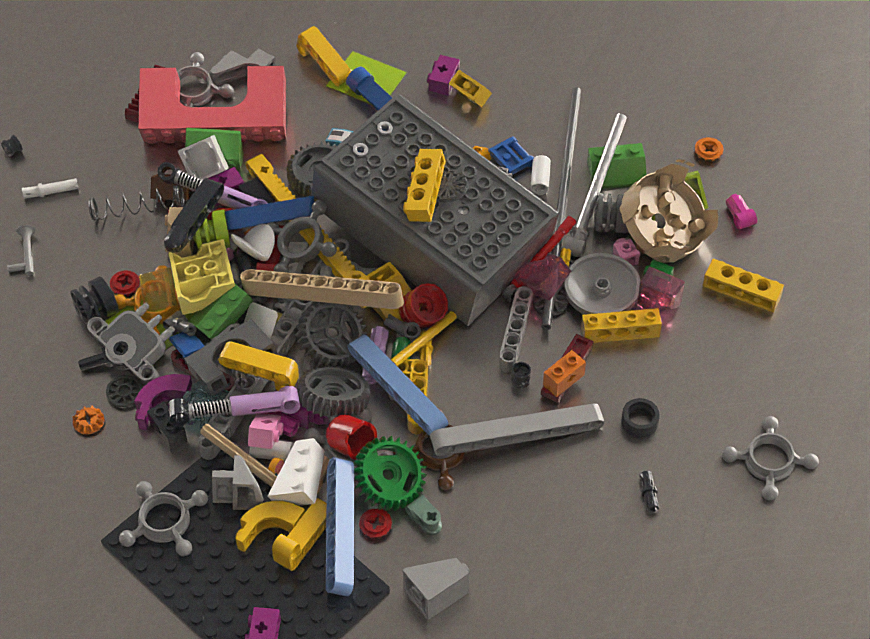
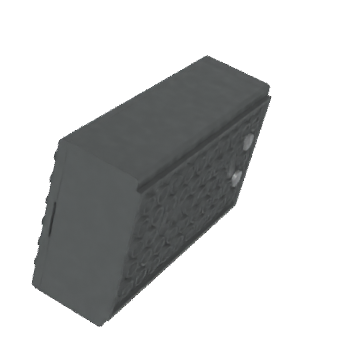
(470, 243)

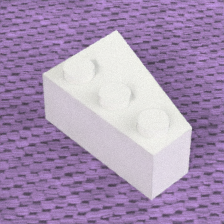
(300, 474)

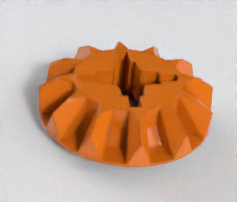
(709, 143)
(82, 426)

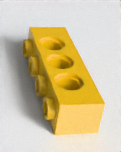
(424, 185)
(743, 285)
(621, 325)

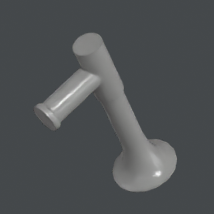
(26, 232)

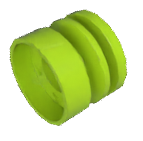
(213, 230)

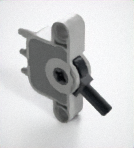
(132, 336)

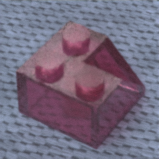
(543, 276)
(660, 291)

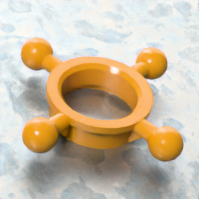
(136, 300)

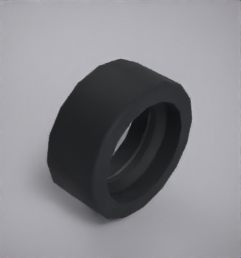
(642, 405)

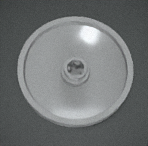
(602, 284)

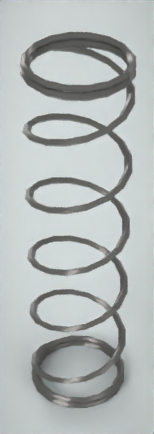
(175, 195)

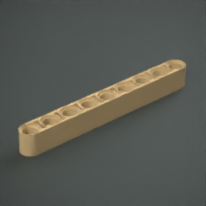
(322, 289)

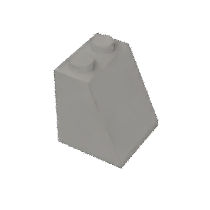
(436, 585)

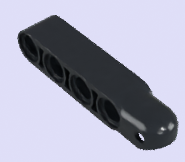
(193, 215)

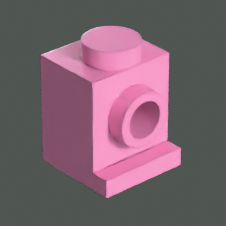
(626, 250)

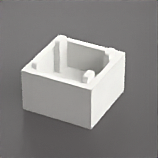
(203, 158)

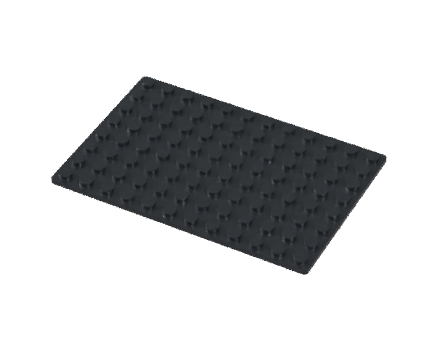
(221, 585)

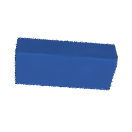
(186, 344)

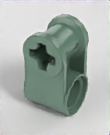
(425, 515)

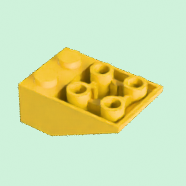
(389, 273)

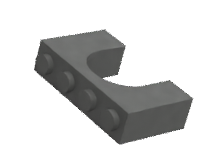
(204, 362)

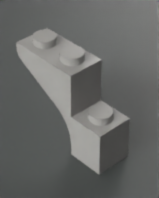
(235, 66)

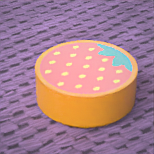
(276, 465)

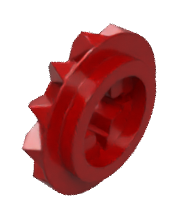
(122, 277)
(371, 516)

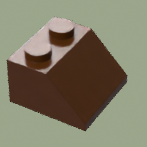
(166, 190)

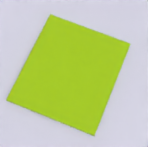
(384, 75)

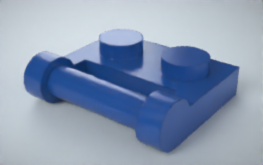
(508, 159)

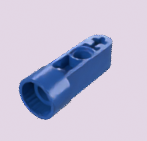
(363, 84)

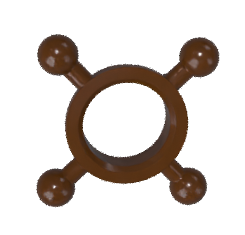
(443, 465)

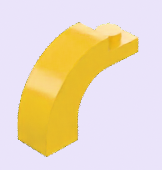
(264, 516)

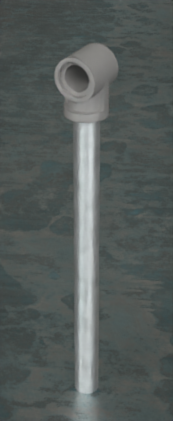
(578, 237)

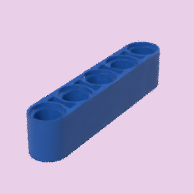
(269, 212)

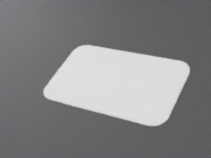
(263, 317)

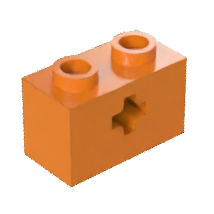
(564, 373)

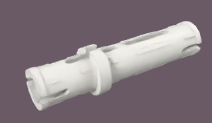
(50, 188)

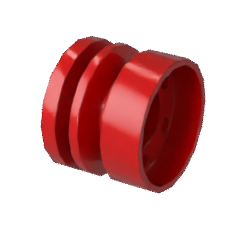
(430, 300)

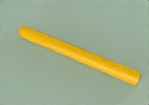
(424, 338)

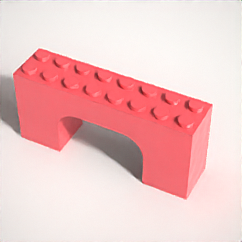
(256, 117)

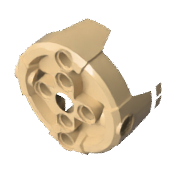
(678, 203)

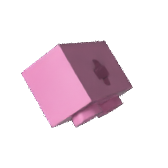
(265, 430)

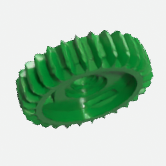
(400, 465)

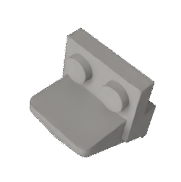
(236, 486)

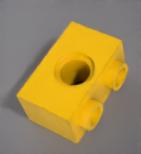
(470, 88)

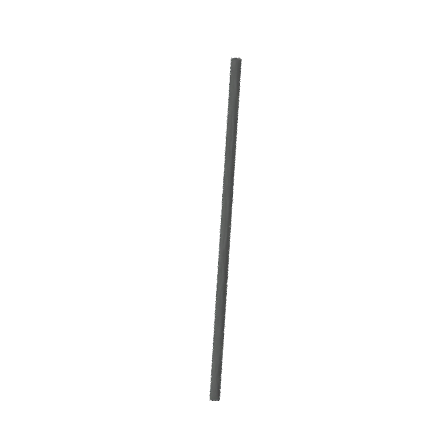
(563, 191)

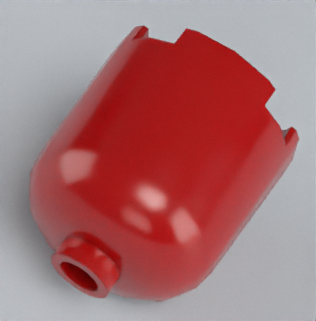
(349, 435)

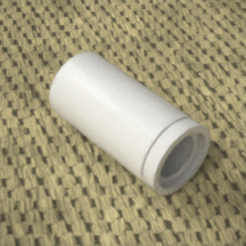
(540, 175)
(279, 450)

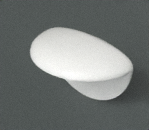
(257, 242)

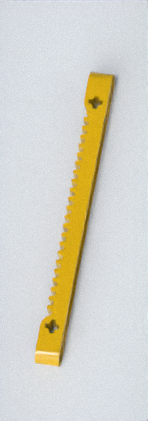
(261, 168)

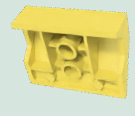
(202, 276)

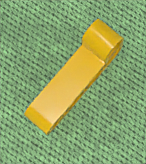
(314, 43)
(260, 364)
(410, 368)
(292, 549)

